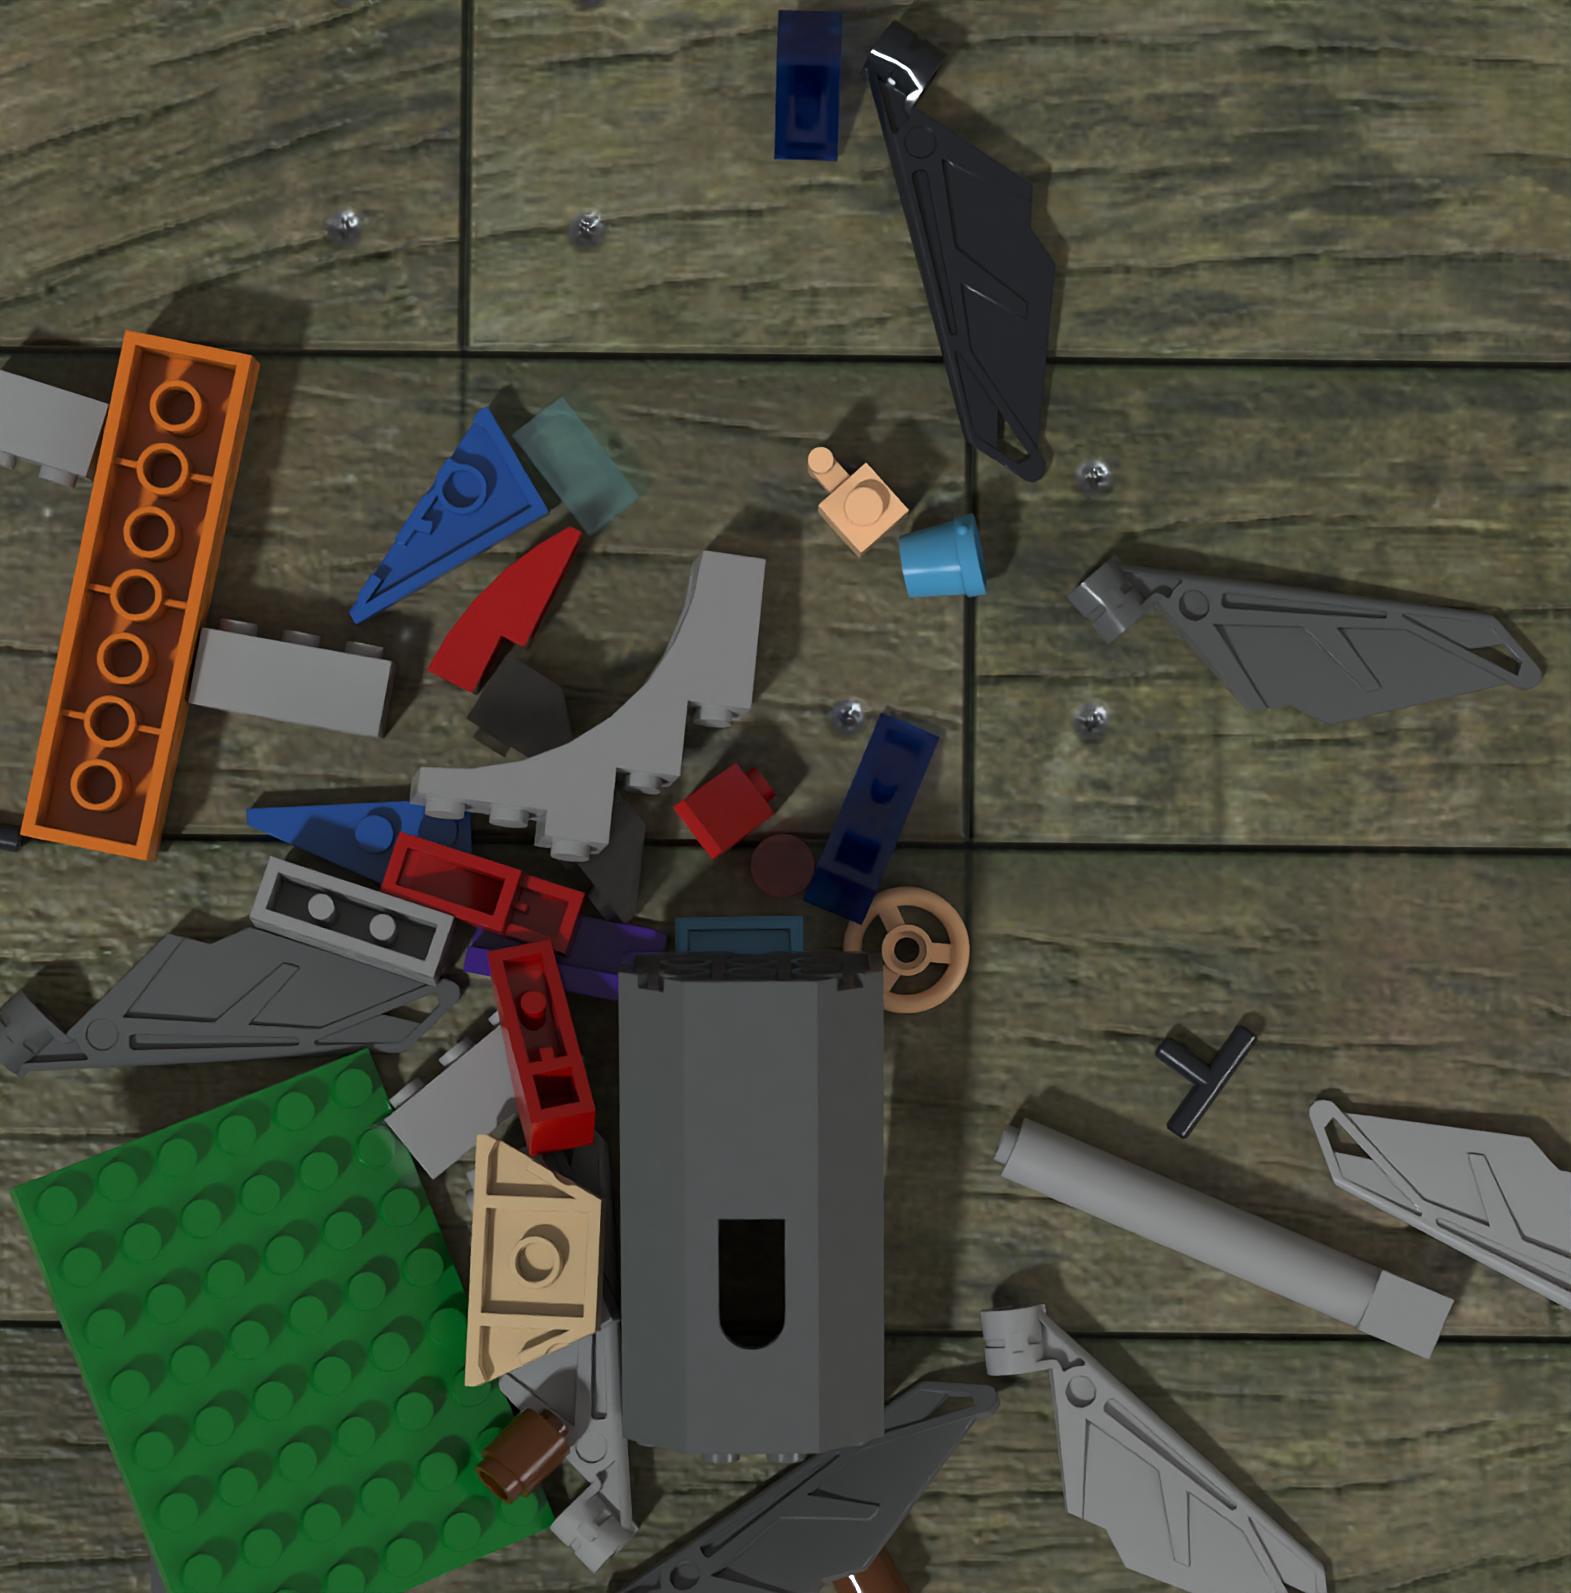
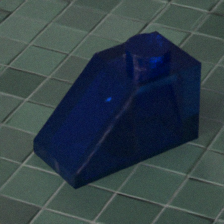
(808, 85)

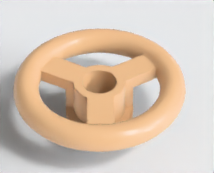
(954, 954)

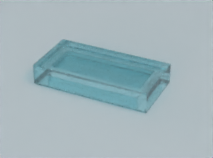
(576, 466)

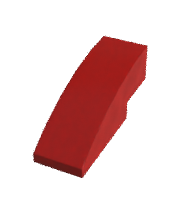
(505, 611)
(484, 893)

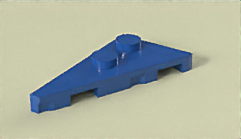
(469, 509)
(360, 833)

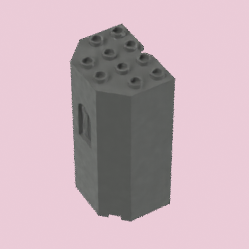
(752, 1099)

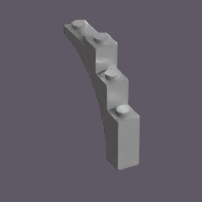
(571, 787)

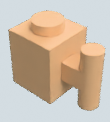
(858, 505)

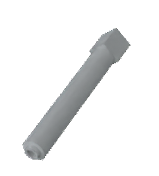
(1223, 1236)

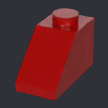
(727, 809)

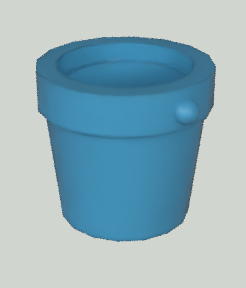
(944, 560)

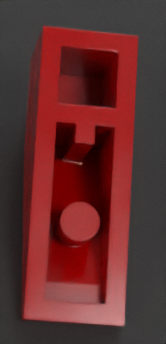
(541, 1049)

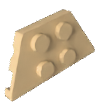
(531, 1262)

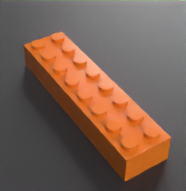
(140, 596)

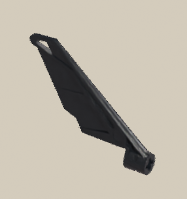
(974, 252)

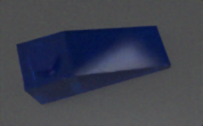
(871, 819)

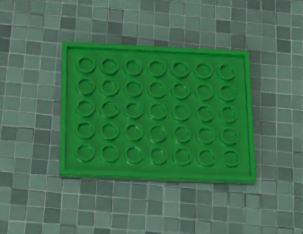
(278, 1345)

